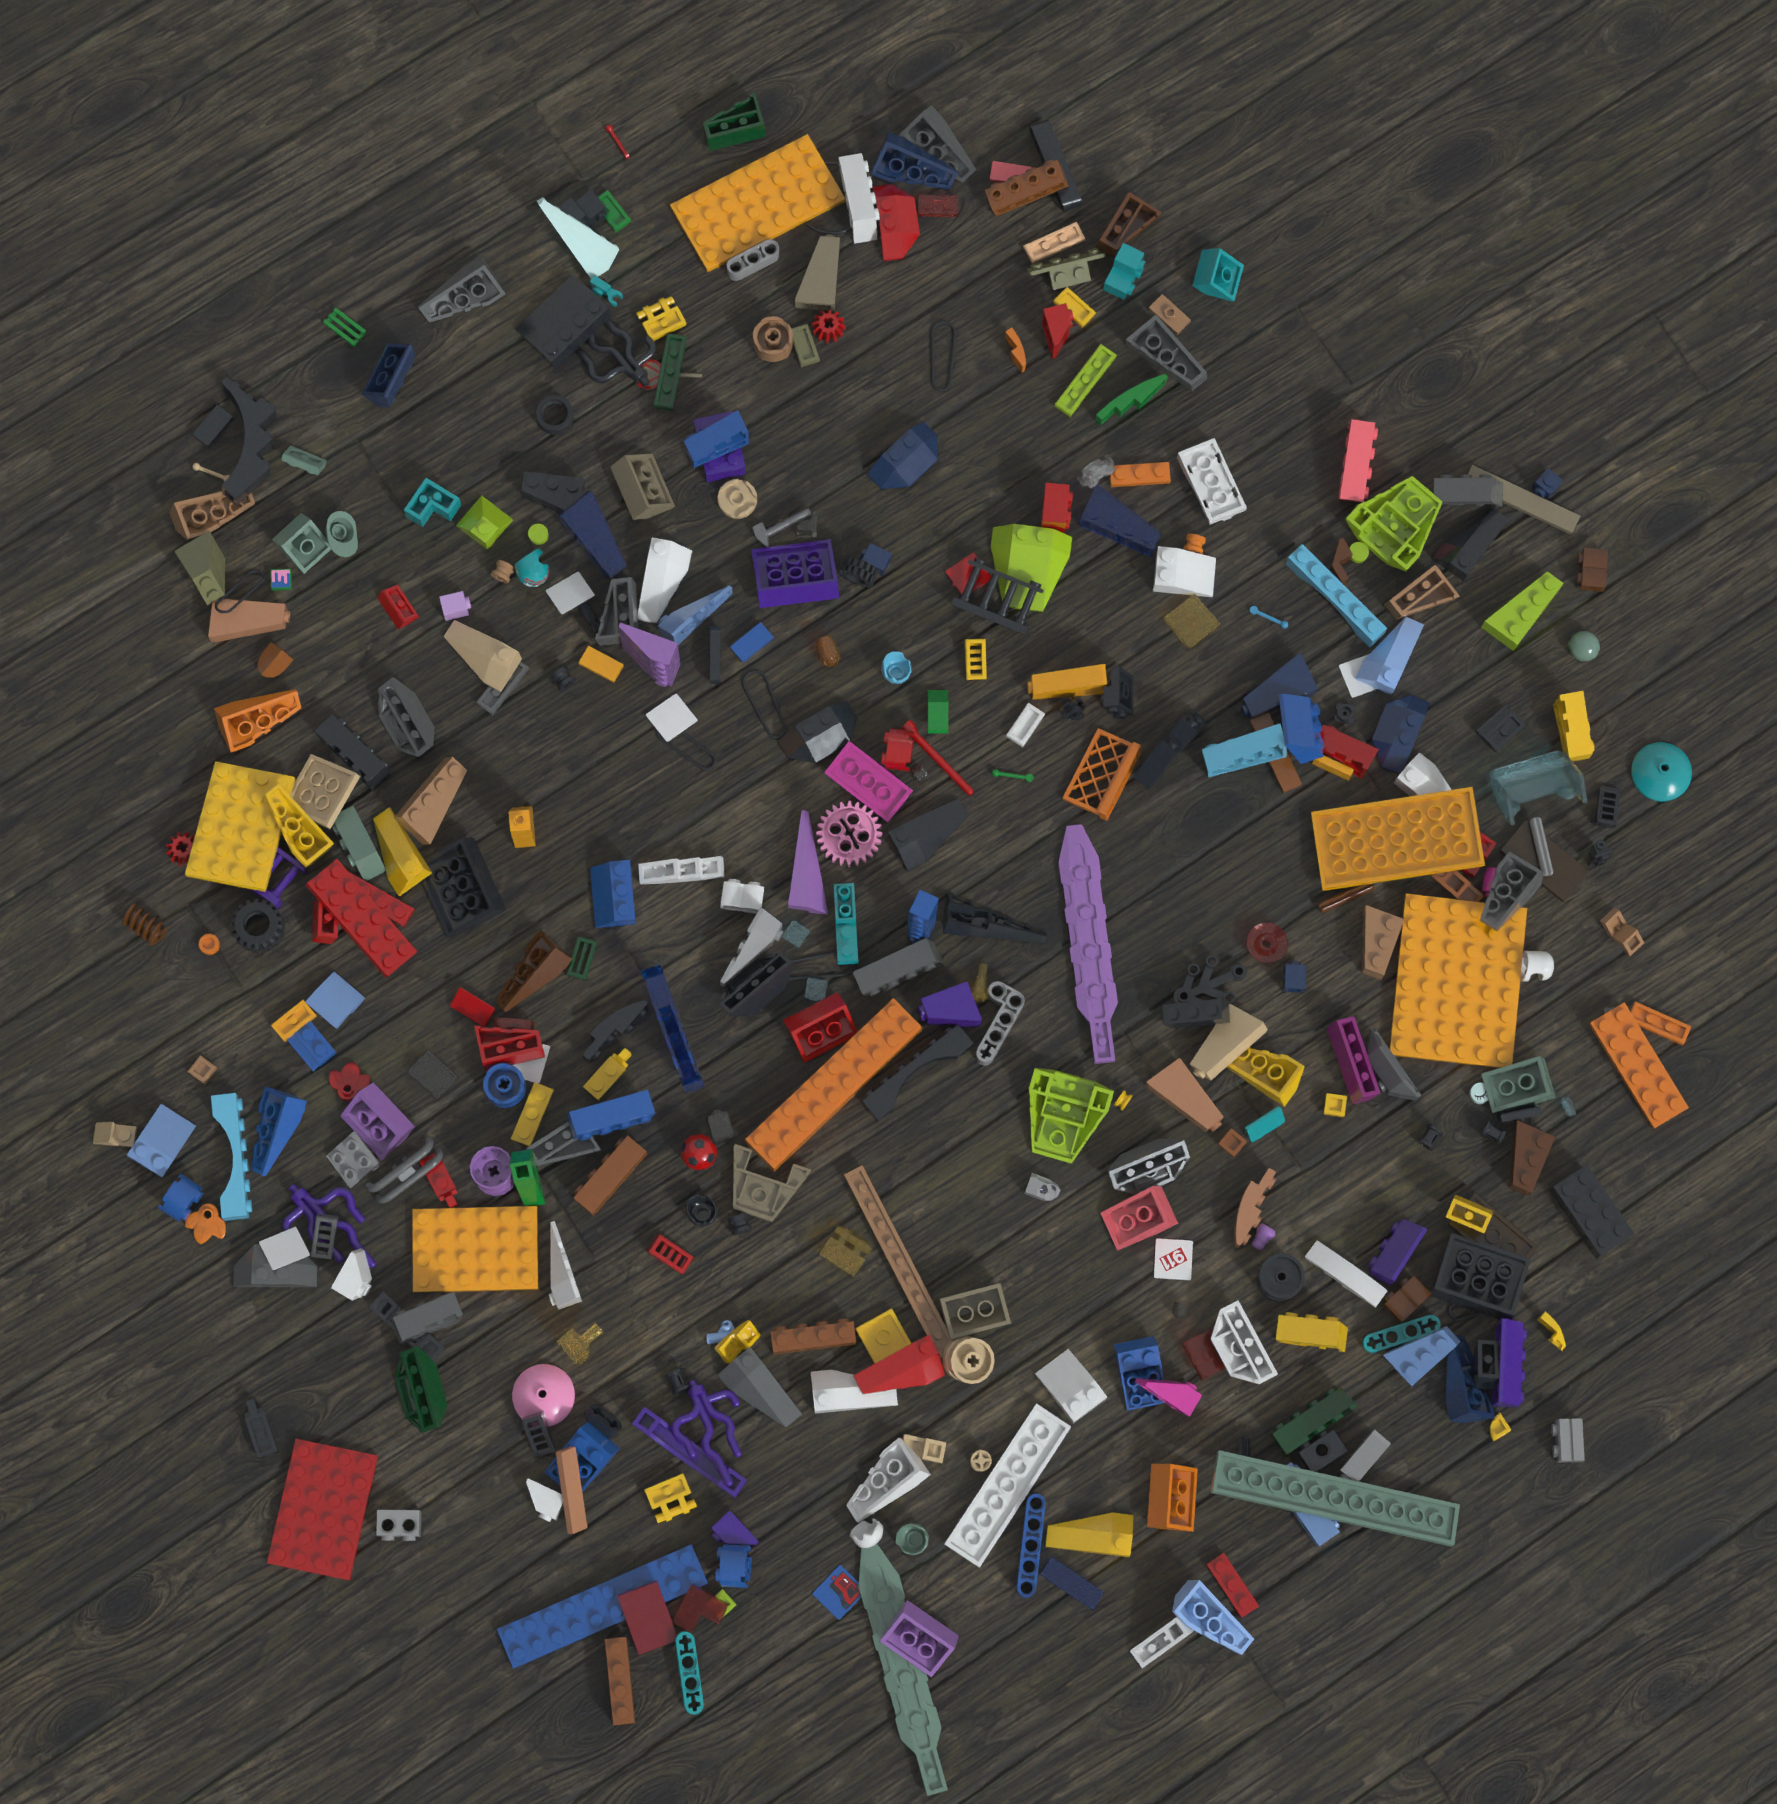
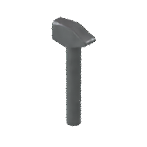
(763, 534)

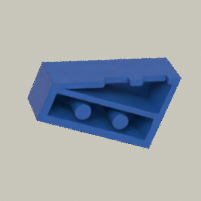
(717, 439)

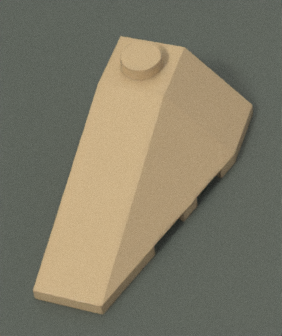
(487, 657)

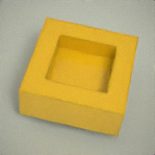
(1335, 1105)

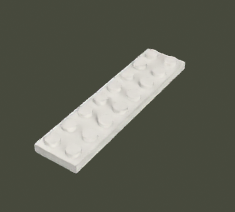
(1007, 1485)

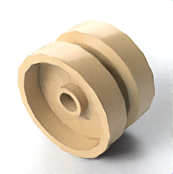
(959, 1367)

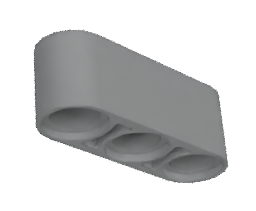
(748, 268)

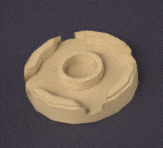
(737, 498)

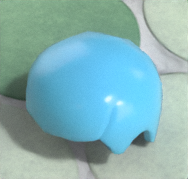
(896, 668)

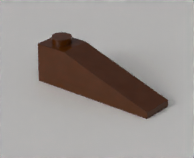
(540, 965)

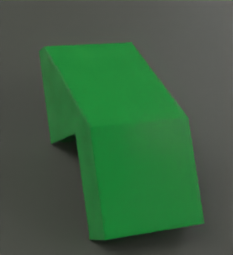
(938, 711)

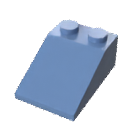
(161, 1140)

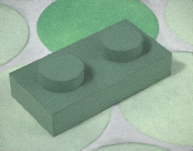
(304, 460)

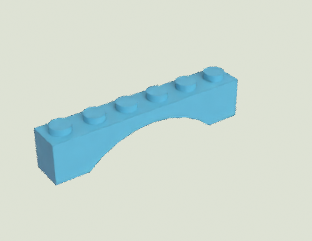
(1313, 572)
(234, 1199)

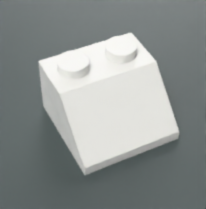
(354, 1276)

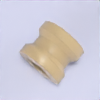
(980, 1461)

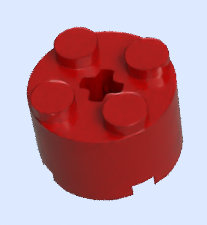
(898, 749)

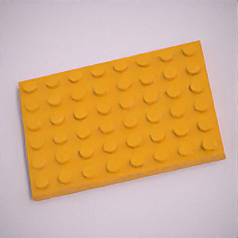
(1456, 983)

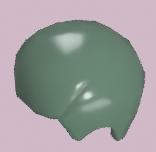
(1584, 646)
(912, 1538)

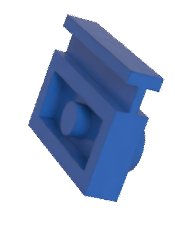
(311, 1046)

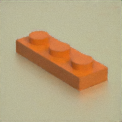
(1140, 474)

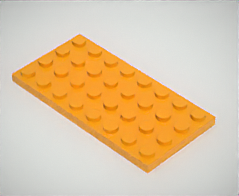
(757, 202)
(1397, 838)

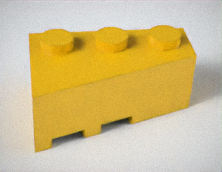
(1573, 725)
(1311, 1331)

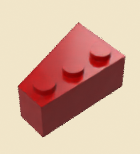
(508, 1046)

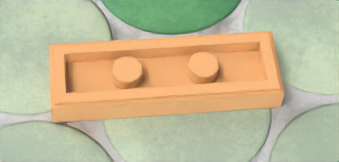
(1054, 243)

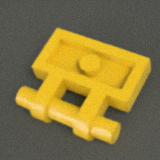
(663, 323)
(667, 1492)

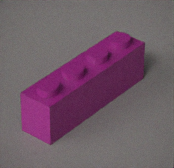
(1353, 1060)

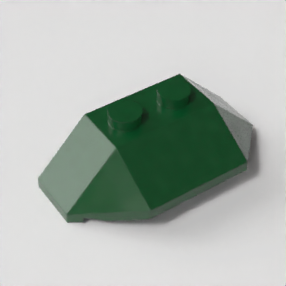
(420, 1389)

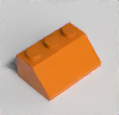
(1172, 1497)

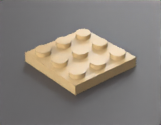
(323, 789)

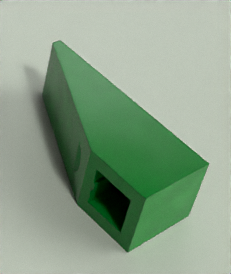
(527, 1178)

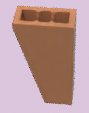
(246, 619)
(1183, 1093)

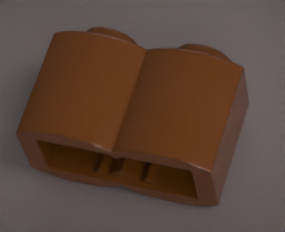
(1593, 569)
(1406, 1299)

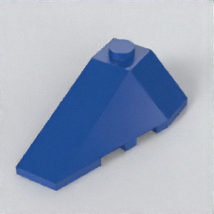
(279, 1119)

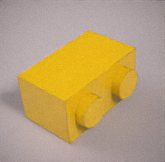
(1469, 1214)

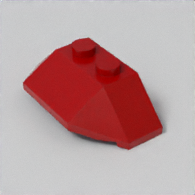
(897, 221)

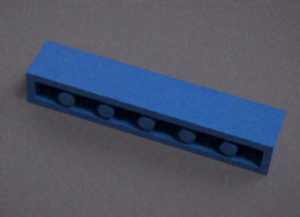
(922, 917)

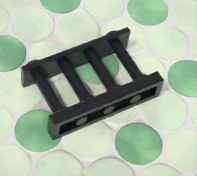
(982, 608)

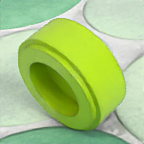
(538, 534)
(1359, 551)

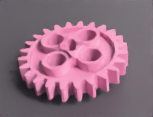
(865, 825)

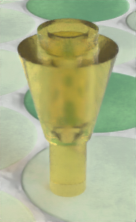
(980, 988)

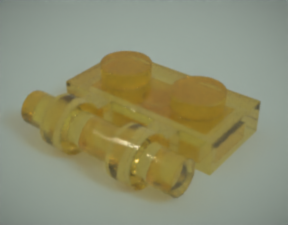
(843, 1257)

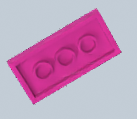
(868, 781)

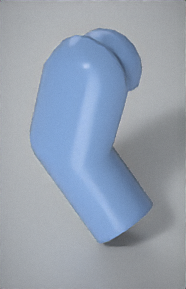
(724, 1330)

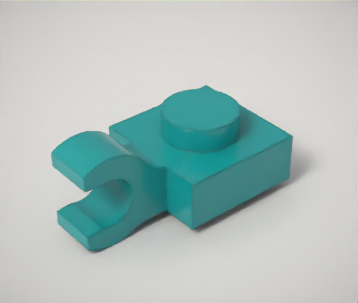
(602, 288)

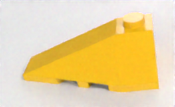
(400, 856)
(1269, 1073)

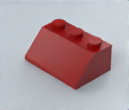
(820, 1027)

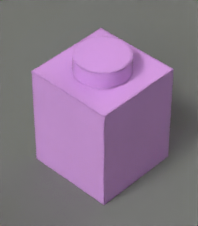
(455, 605)

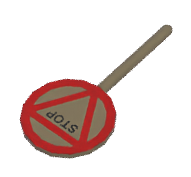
(653, 367)

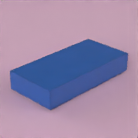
(751, 642)

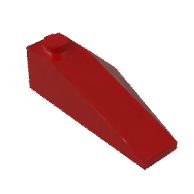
(909, 1367)

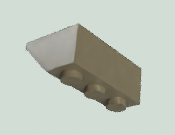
(642, 486)
(975, 1311)

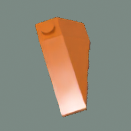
(249, 718)

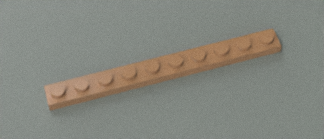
(898, 1257)

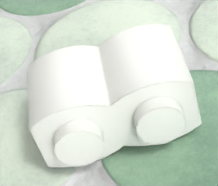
(742, 896)

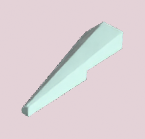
(589, 248)

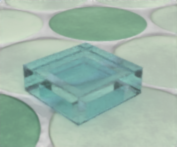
(796, 934)
(816, 989)

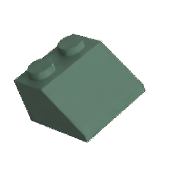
(302, 543)

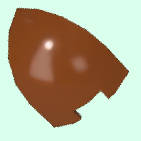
(273, 661)

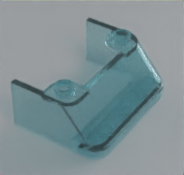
(1536, 779)

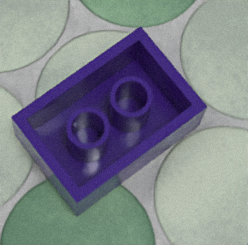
(725, 466)

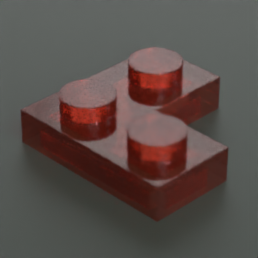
(698, 1603)

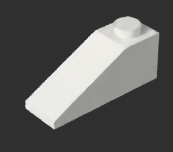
(1160, 1641)

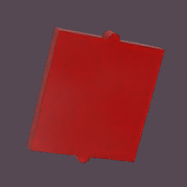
(961, 572)

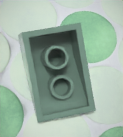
(1518, 1085)

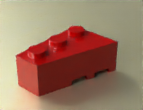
(1347, 750)

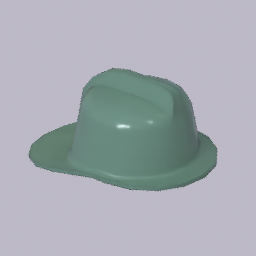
(341, 534)

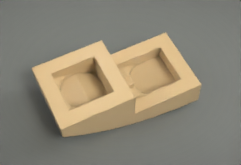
(926, 1448)

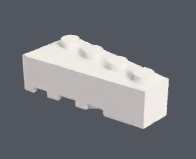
(859, 198)

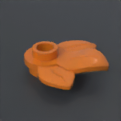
(204, 1226)

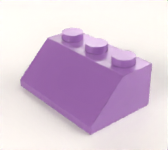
(377, 1121)
(919, 1638)

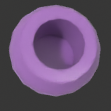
(1263, 1235)

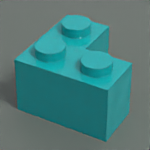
(1126, 268)
(431, 499)

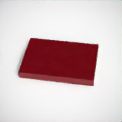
(647, 1617)

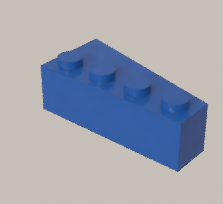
(611, 1115)

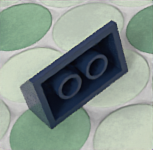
(389, 374)

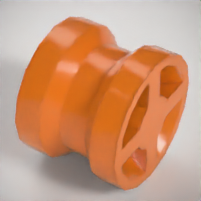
(1194, 543)

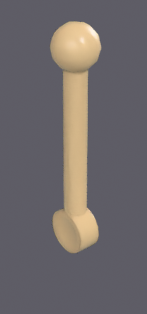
(196, 466)

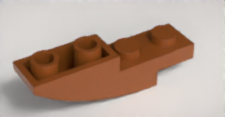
(1457, 886)

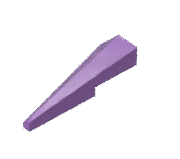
(806, 884)

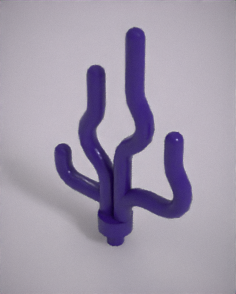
(310, 1205)
(702, 1406)

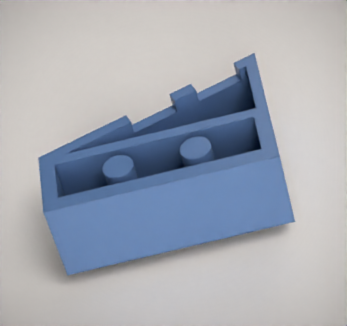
(1421, 1355)

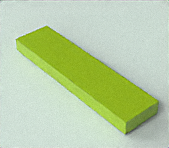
(1085, 380)

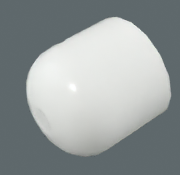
(1537, 962)

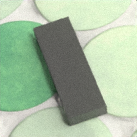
(492, 699)

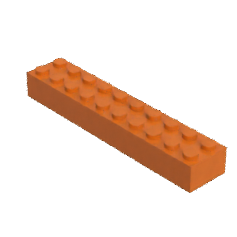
(833, 1085)

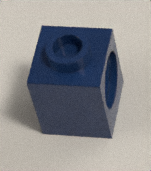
(876, 557)
(1294, 977)

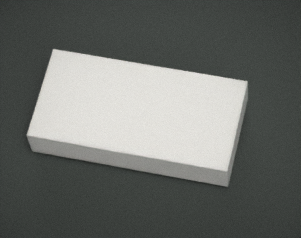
(1025, 725)

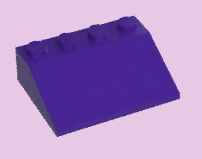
(795, 573)

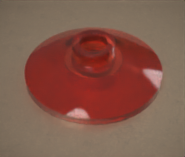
(1271, 933)

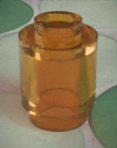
(828, 651)

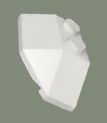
(1240, 1346)

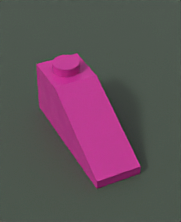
(1175, 1394)

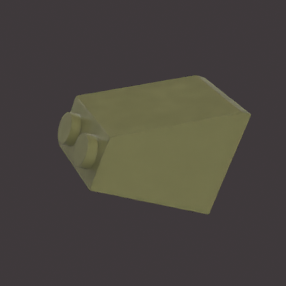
(204, 566)

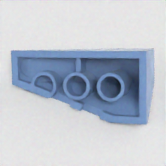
(688, 618)

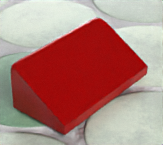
(397, 606)
(472, 1007)

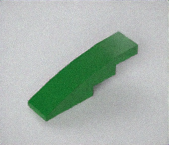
(1135, 396)

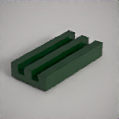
(577, 975)

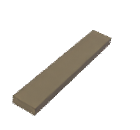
(1533, 504)

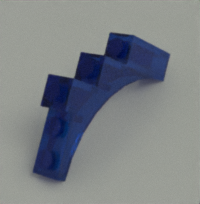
(672, 1028)

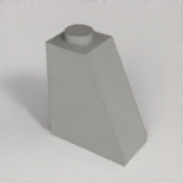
(1364, 1456)

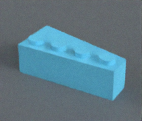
(1245, 751)

